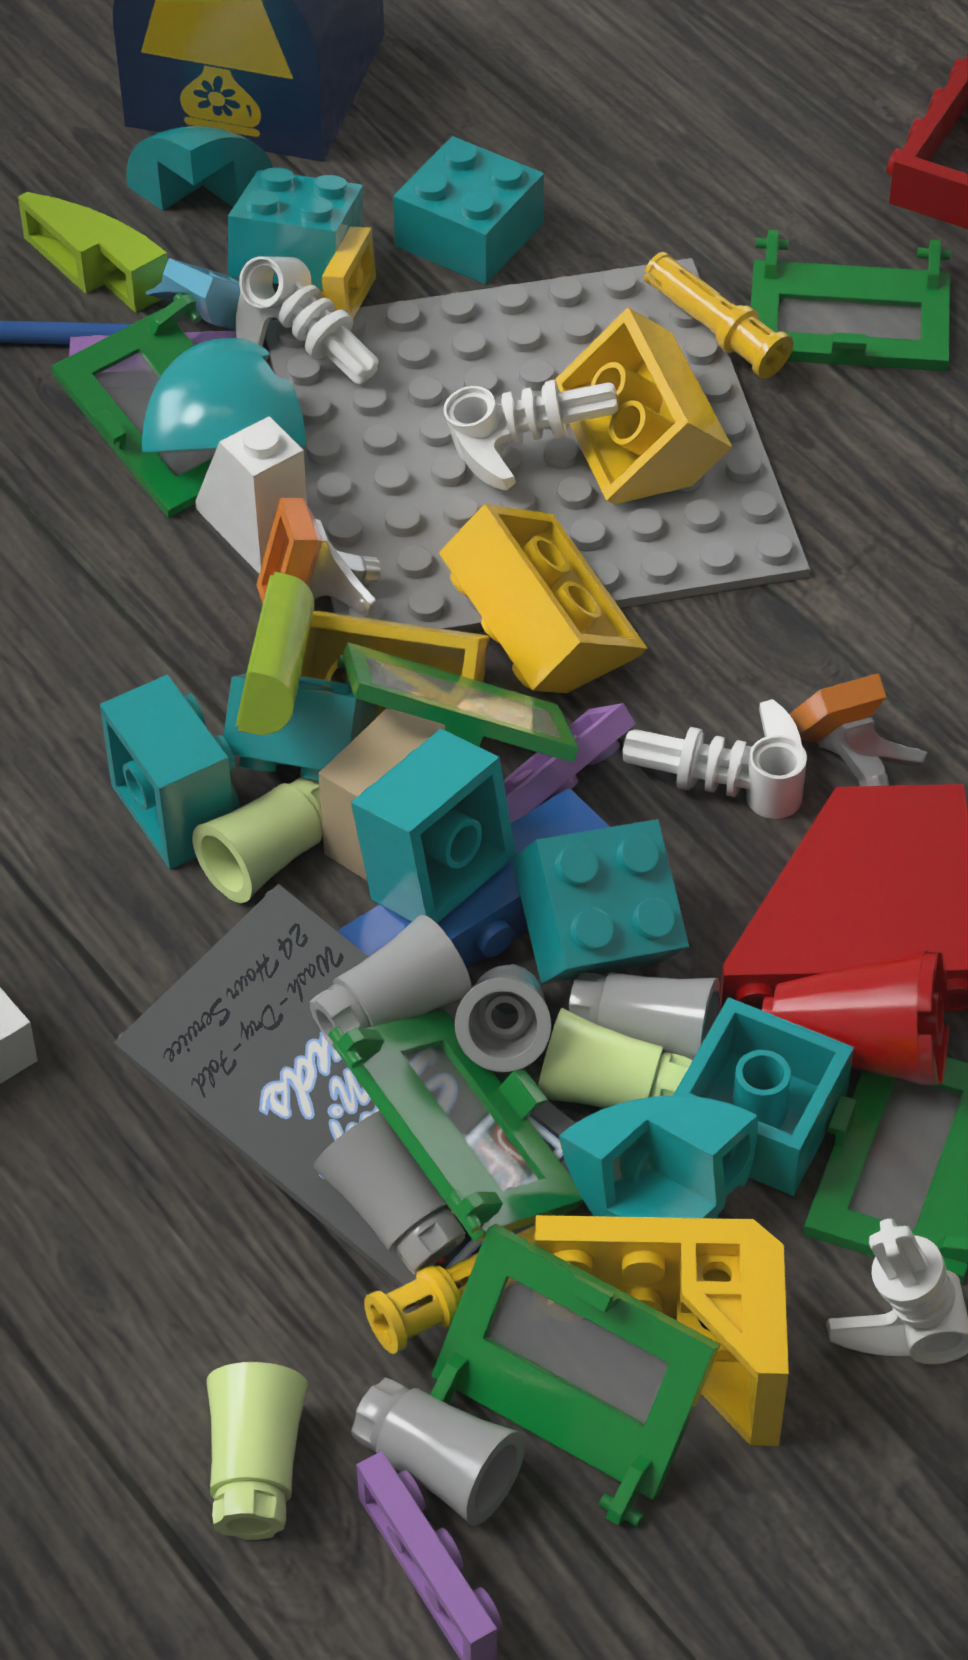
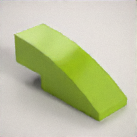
(93, 248)

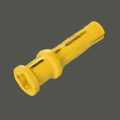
(735, 326)
(432, 1291)

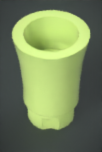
(259, 838)
(604, 1066)
(253, 1445)

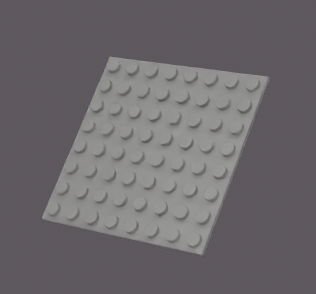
(398, 491)

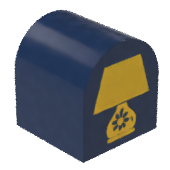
(246, 66)

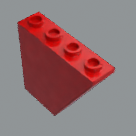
(864, 886)

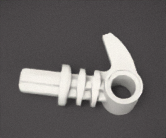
(302, 308)
(483, 428)
(769, 770)
(926, 1302)

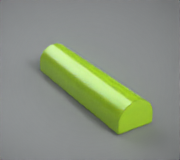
(276, 656)

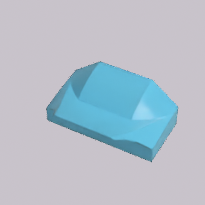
(214, 292)

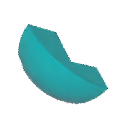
(189, 157)
(216, 393)
(661, 1156)

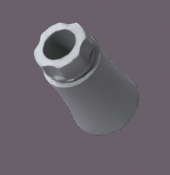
(397, 982)
(650, 1008)
(501, 1039)
(391, 1192)
(442, 1447)

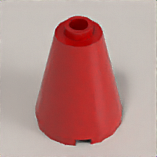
(881, 1009)

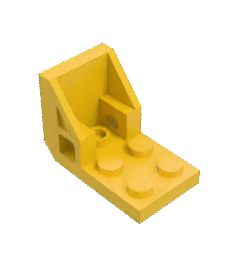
(696, 1271)

